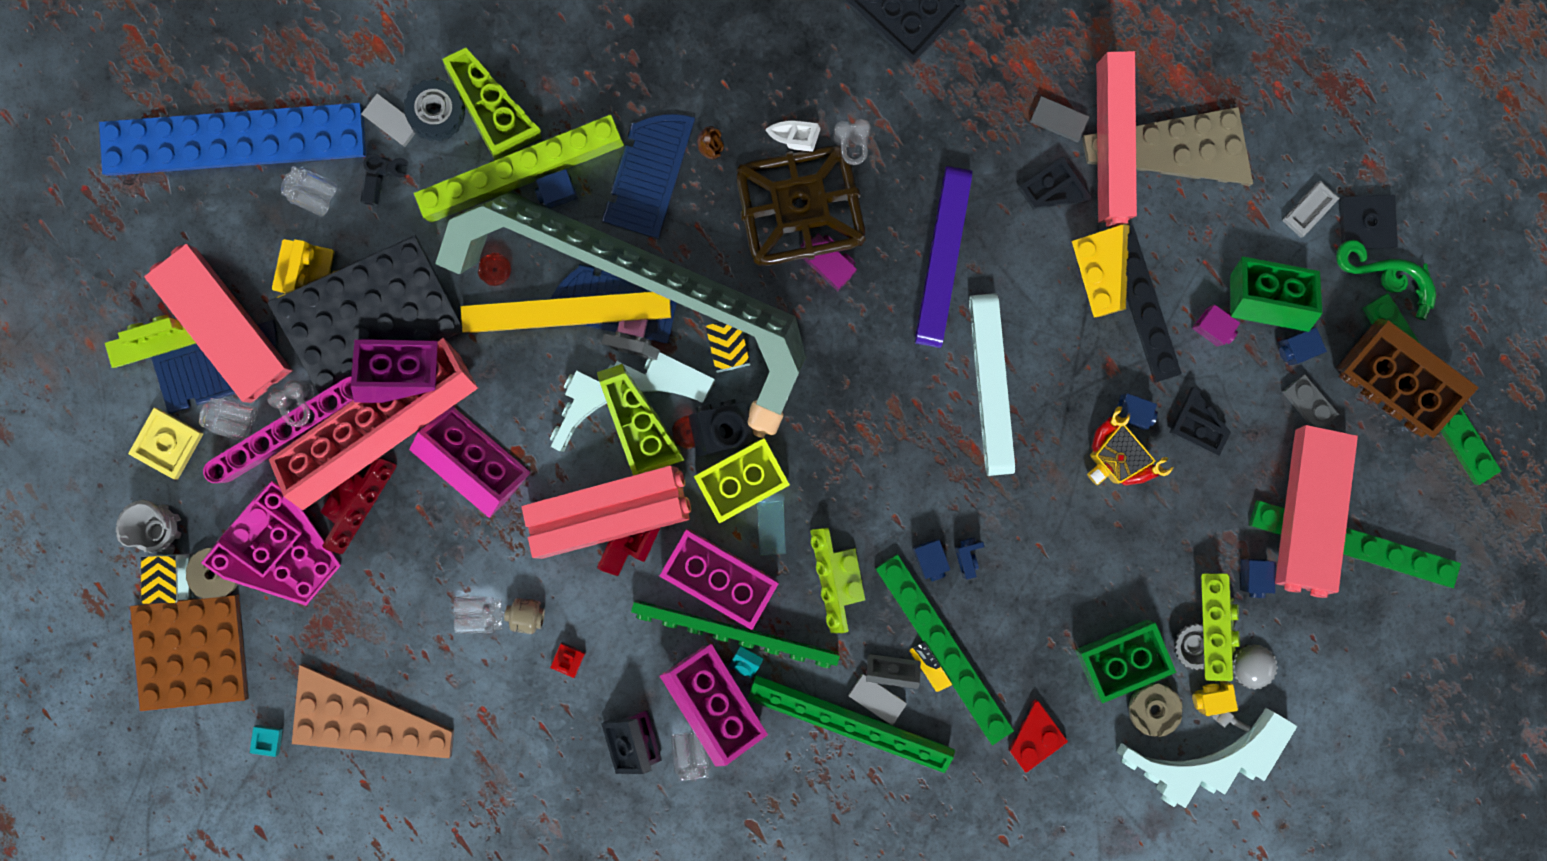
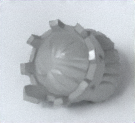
(148, 527)

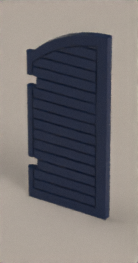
(648, 173)
(585, 284)
(190, 374)

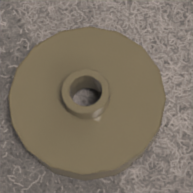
(201, 584)
(1168, 713)

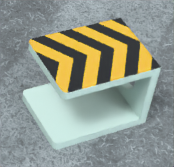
(727, 347)
(164, 578)

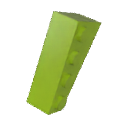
(495, 114)
(638, 426)

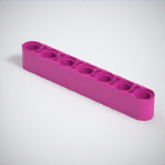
(275, 434)

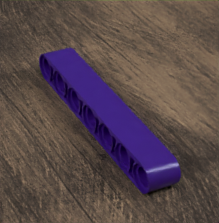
(943, 257)

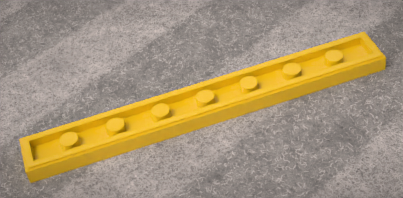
(565, 312)

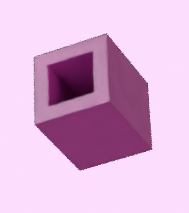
(1216, 326)

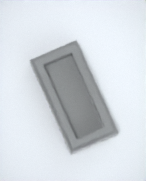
(389, 119)
(1310, 209)
(877, 699)

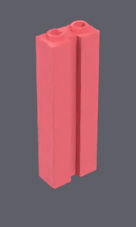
(1116, 138)
(217, 323)
(1316, 511)
(606, 512)

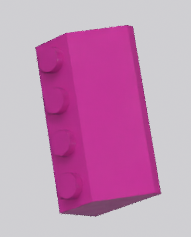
(469, 460)

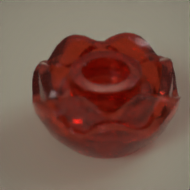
(486, 267)
(679, 433)

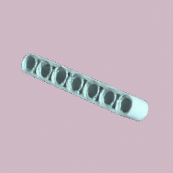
(992, 384)

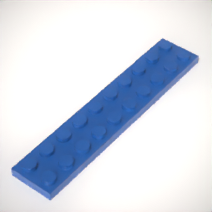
(232, 139)

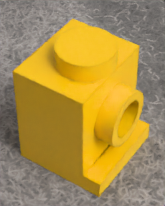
(1215, 699)

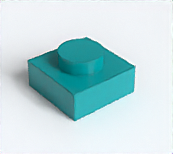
(745, 662)
(266, 740)

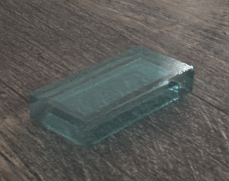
(771, 528)

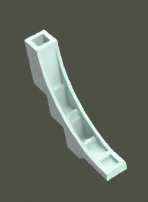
(661, 376)
(1250, 755)

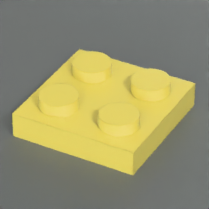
(165, 443)

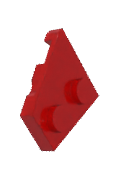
(1036, 738)

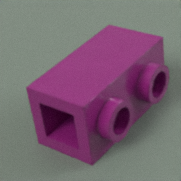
(833, 266)

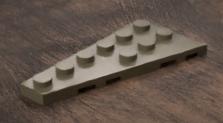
(1190, 147)

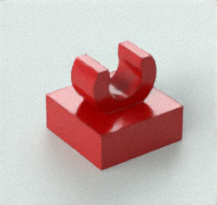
(568, 660)

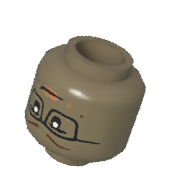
(525, 616)

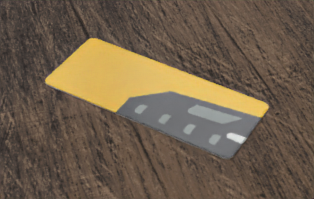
(930, 667)

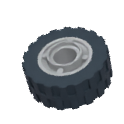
(431, 94)

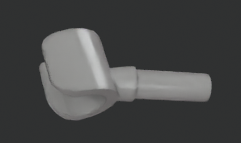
(1224, 718)

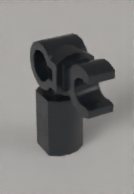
(375, 167)

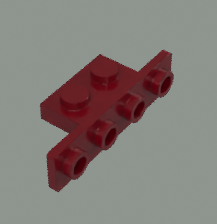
(352, 502)
(619, 549)

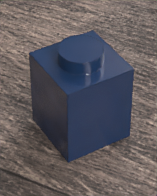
(555, 189)
(1301, 347)
(1141, 411)
(931, 560)
(1257, 577)

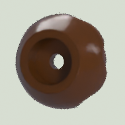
(710, 143)

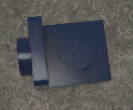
(968, 562)

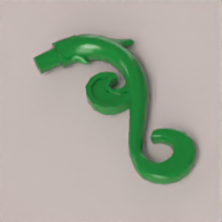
(1421, 275)

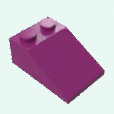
(392, 369)

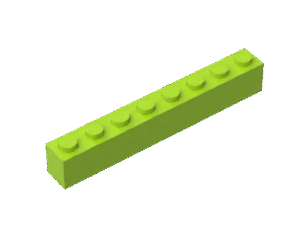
(518, 169)

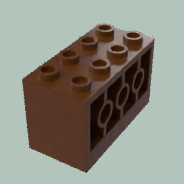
(1423, 374)

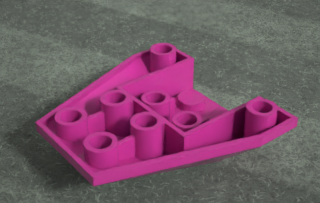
(273, 549)

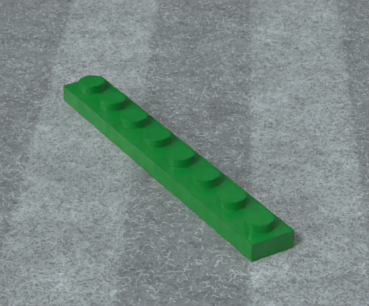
(1459, 430)
(1372, 549)
(724, 631)
(944, 649)
(851, 724)

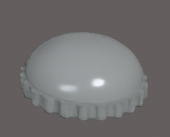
(1190, 646)
(1254, 666)

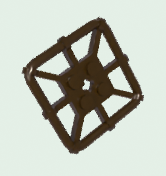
(791, 218)

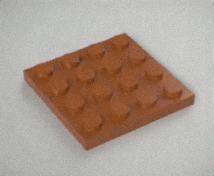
(189, 653)

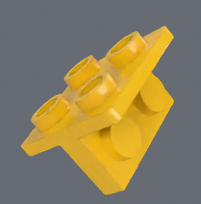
(300, 264)

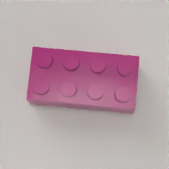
(719, 578)
(713, 705)

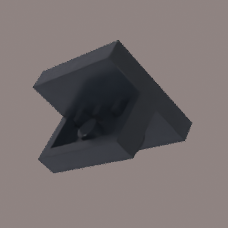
(632, 743)

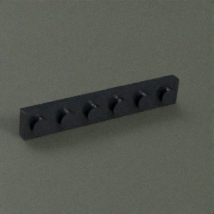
(1148, 315)

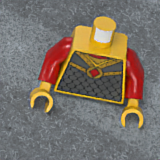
(1122, 455)

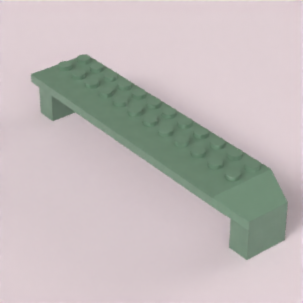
(773, 328)

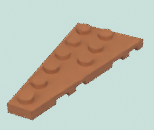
(353, 719)

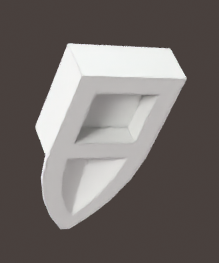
(795, 134)

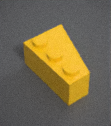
(1103, 268)

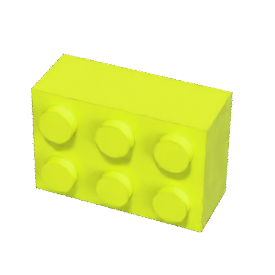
(741, 480)

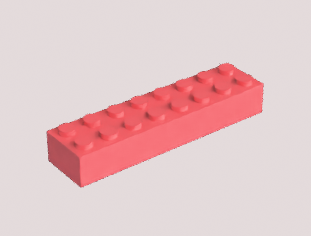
(364, 433)

